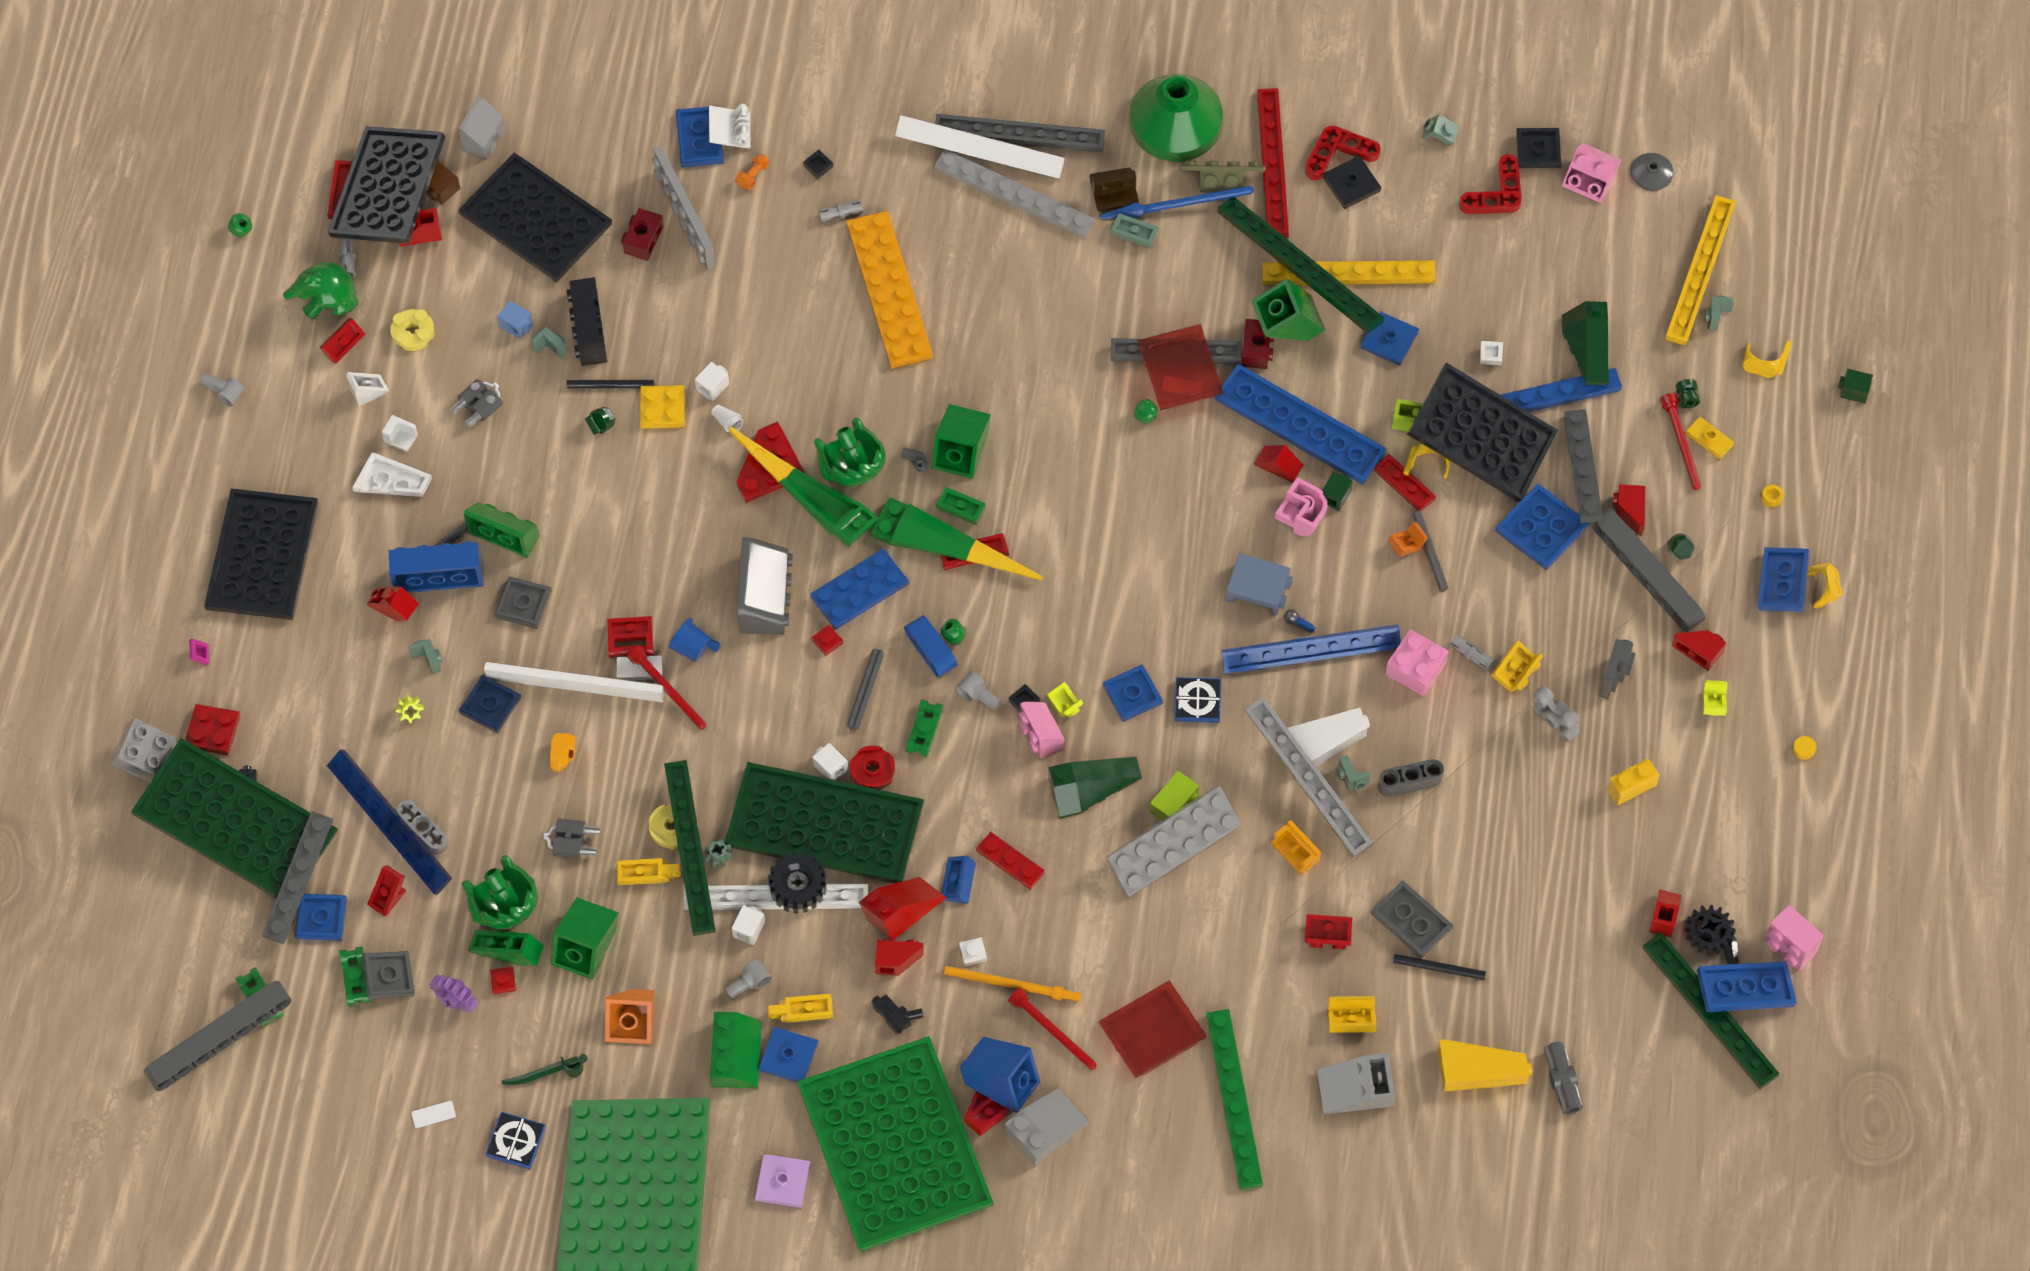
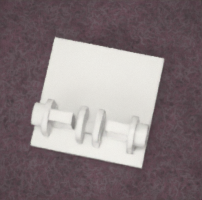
(730, 126)

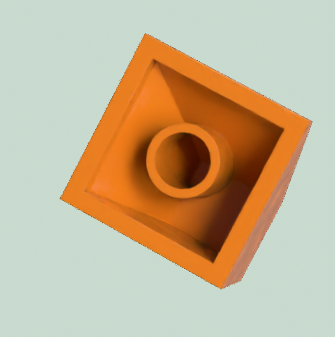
(630, 1016)

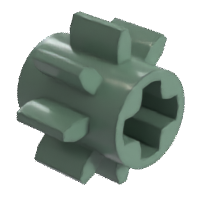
(718, 846)

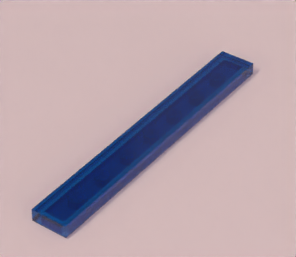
(389, 822)

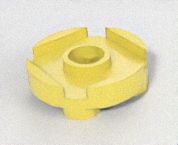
(412, 318)
(659, 830)

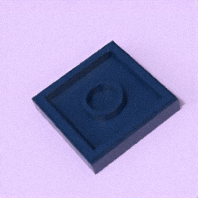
(490, 704)

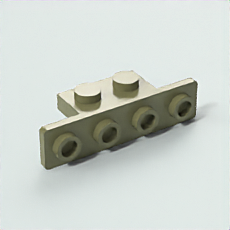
(1221, 177)

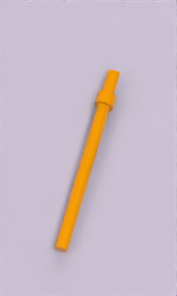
(1056, 992)

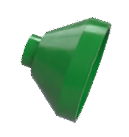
(1176, 117)

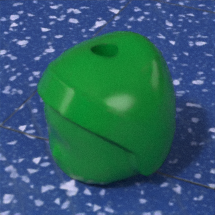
(239, 224)
(1145, 411)
(953, 631)

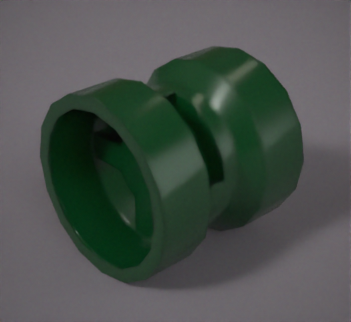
(1687, 393)

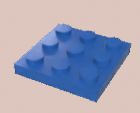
(1541, 526)

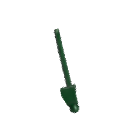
(550, 1069)

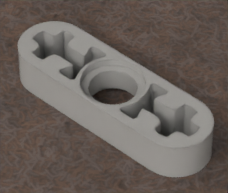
(424, 836)

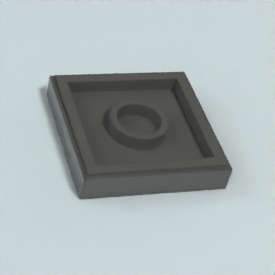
(523, 602)
(388, 975)

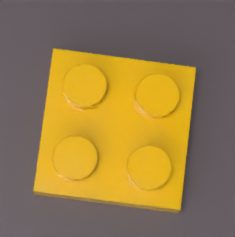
(662, 407)

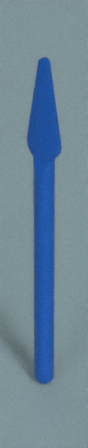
(1137, 210)

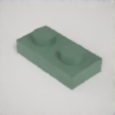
(1134, 230)

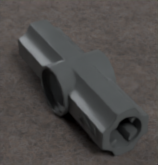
(1563, 1078)

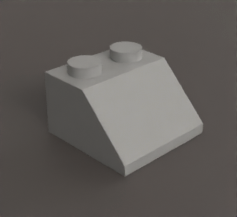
(481, 129)

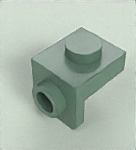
(1440, 128)
(1717, 305)
(547, 338)
(425, 647)
(1347, 773)

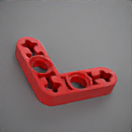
(1339, 143)
(1505, 192)

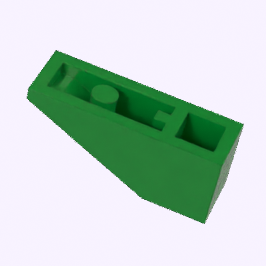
(507, 946)

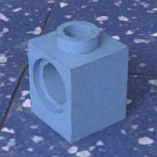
(515, 319)

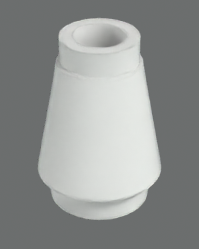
(727, 418)

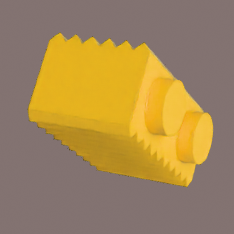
(1633, 781)

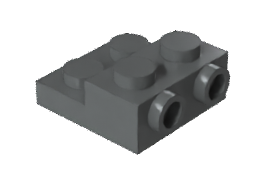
(1619, 666)

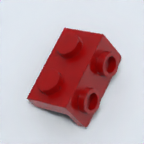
(1328, 930)

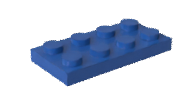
(859, 589)
(1746, 986)

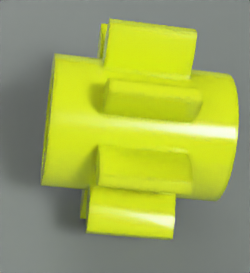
(403, 706)

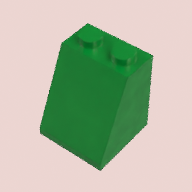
(1288, 313)
(960, 441)
(583, 937)

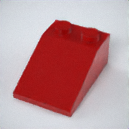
(900, 905)

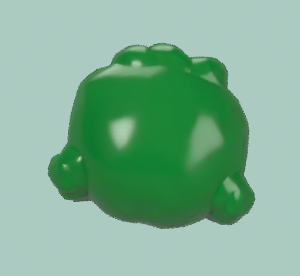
(327, 286)
(853, 457)
(503, 898)

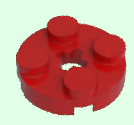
(880, 758)

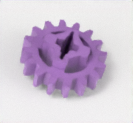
(453, 993)

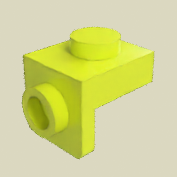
(1714, 698)
(1064, 700)

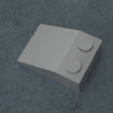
(1045, 1126)

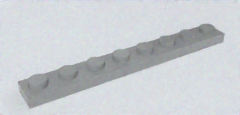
(1014, 194)
(1308, 776)

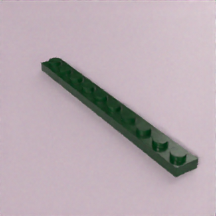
(1301, 265)

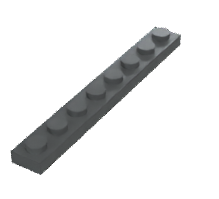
(1027, 133)

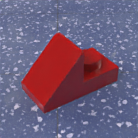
(387, 890)

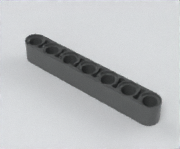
(1648, 570)
(217, 1036)

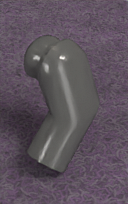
(917, 457)

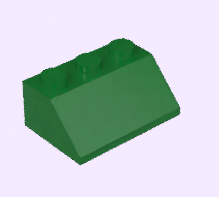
(501, 528)
(735, 1050)

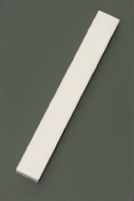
(980, 146)
(574, 682)
(735, 896)

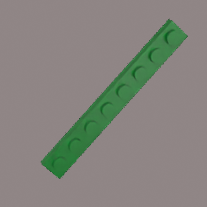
(1234, 1099)

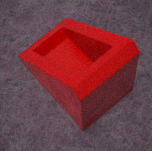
(1279, 461)

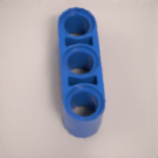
(930, 646)

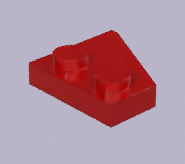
(984, 1113)

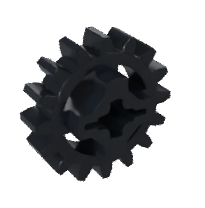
(1704, 937)

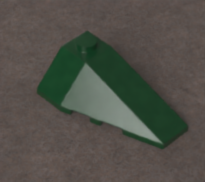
(1587, 335)
(1085, 783)

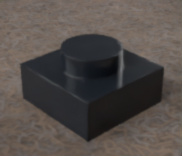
(818, 164)
(1022, 695)

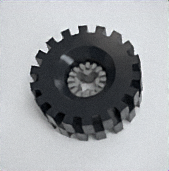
(785, 875)

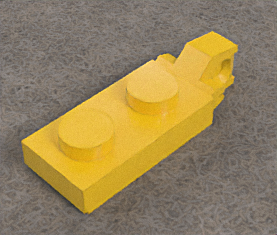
(646, 871)
(802, 1008)

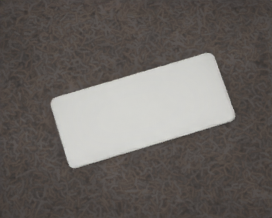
(433, 1114)

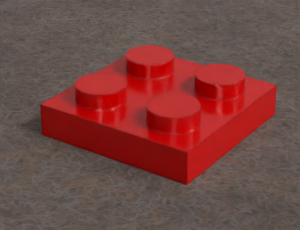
(212, 728)

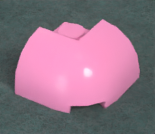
(1302, 508)

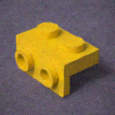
(1516, 667)
(1351, 1014)

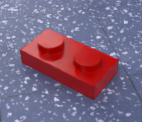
(342, 340)

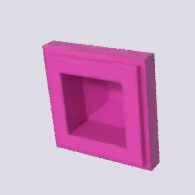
(199, 651)

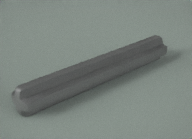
(865, 689)

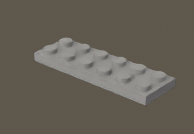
(682, 205)
(1173, 841)

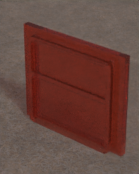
(1180, 367)
(1152, 1029)

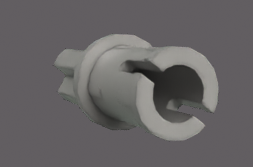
(348, 256)

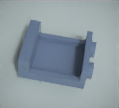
(1259, 582)

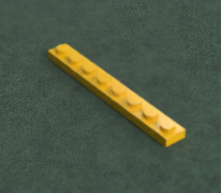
(1700, 270)
(1360, 272)

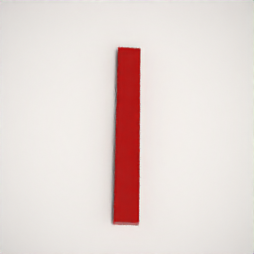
(1273, 159)

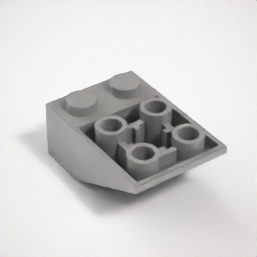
(1357, 1084)

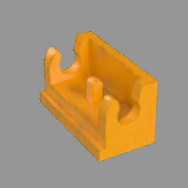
(1296, 848)

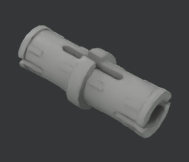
(840, 211)
(1472, 652)

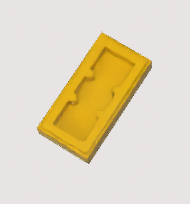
(1709, 438)

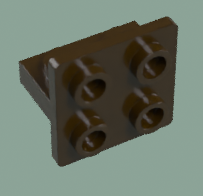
(1114, 189)

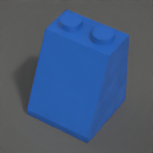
(1001, 1072)

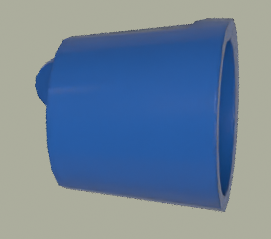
(692, 641)

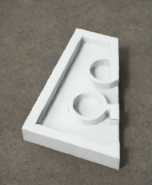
(391, 477)

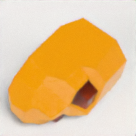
(562, 751)

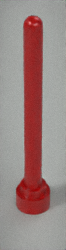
(1670, 404)
(638, 656)
(1020, 1000)

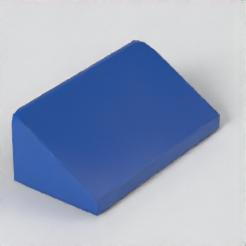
(958, 879)

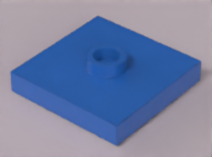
(1391, 339)
(788, 1055)

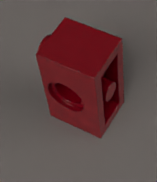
(642, 245)
(1256, 355)

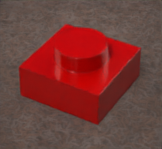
(827, 640)
(503, 980)

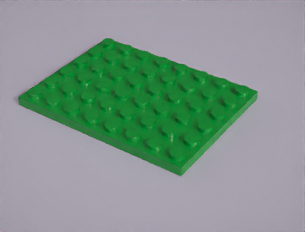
(895, 1144)
(634, 1185)

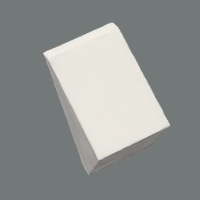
(366, 387)

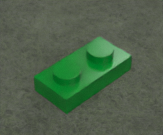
(961, 505)

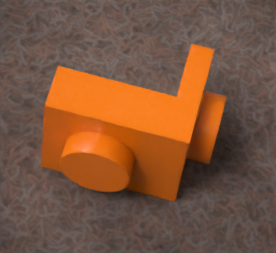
(1408, 541)

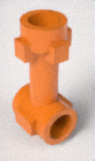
(747, 180)

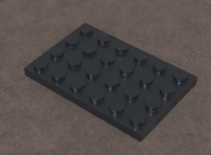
(386, 184)
(535, 217)
(1482, 432)
(261, 554)

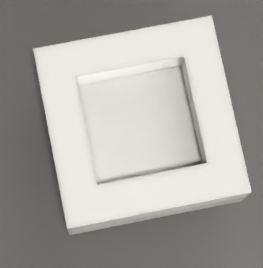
(1491, 353)
(973, 951)

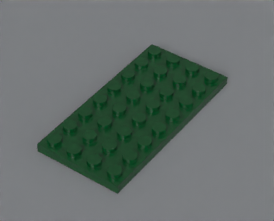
(225, 816)
(833, 820)

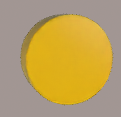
(1772, 496)
(1804, 747)

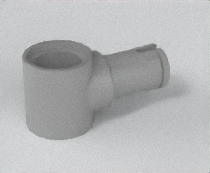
(226, 390)
(974, 688)
(753, 976)

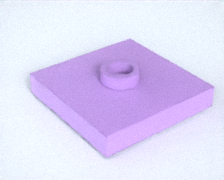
(782, 1181)

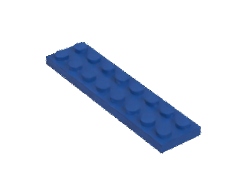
(1301, 424)

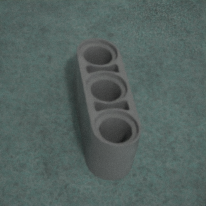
(1418, 770)

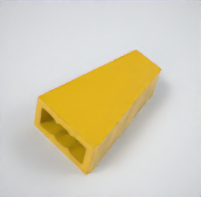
(1477, 1066)

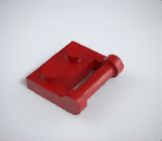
(629, 630)

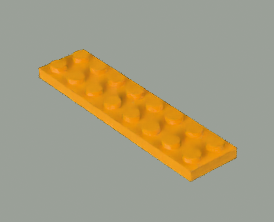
(889, 289)

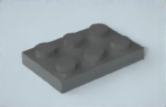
(1412, 919)

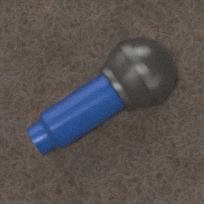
(1293, 617)

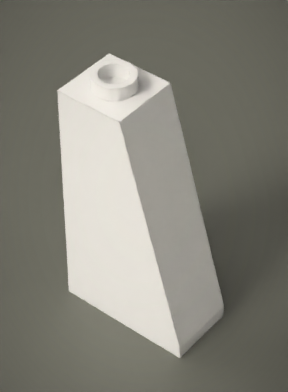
(1330, 735)

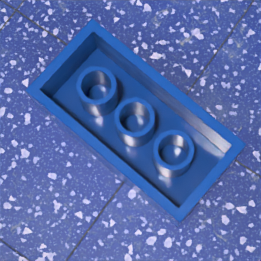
(436, 567)

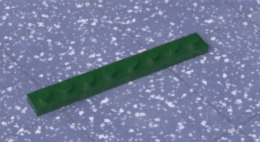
(689, 848)
(1719, 1022)

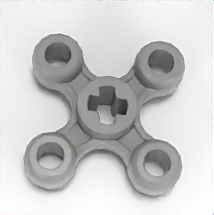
(1556, 713)

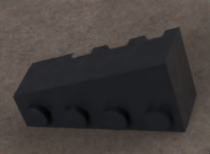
(588, 321)

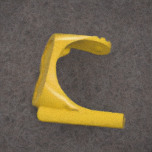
(1765, 368)
(1417, 451)
(1833, 589)

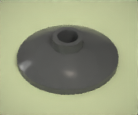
(1650, 178)

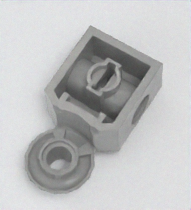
(142, 750)

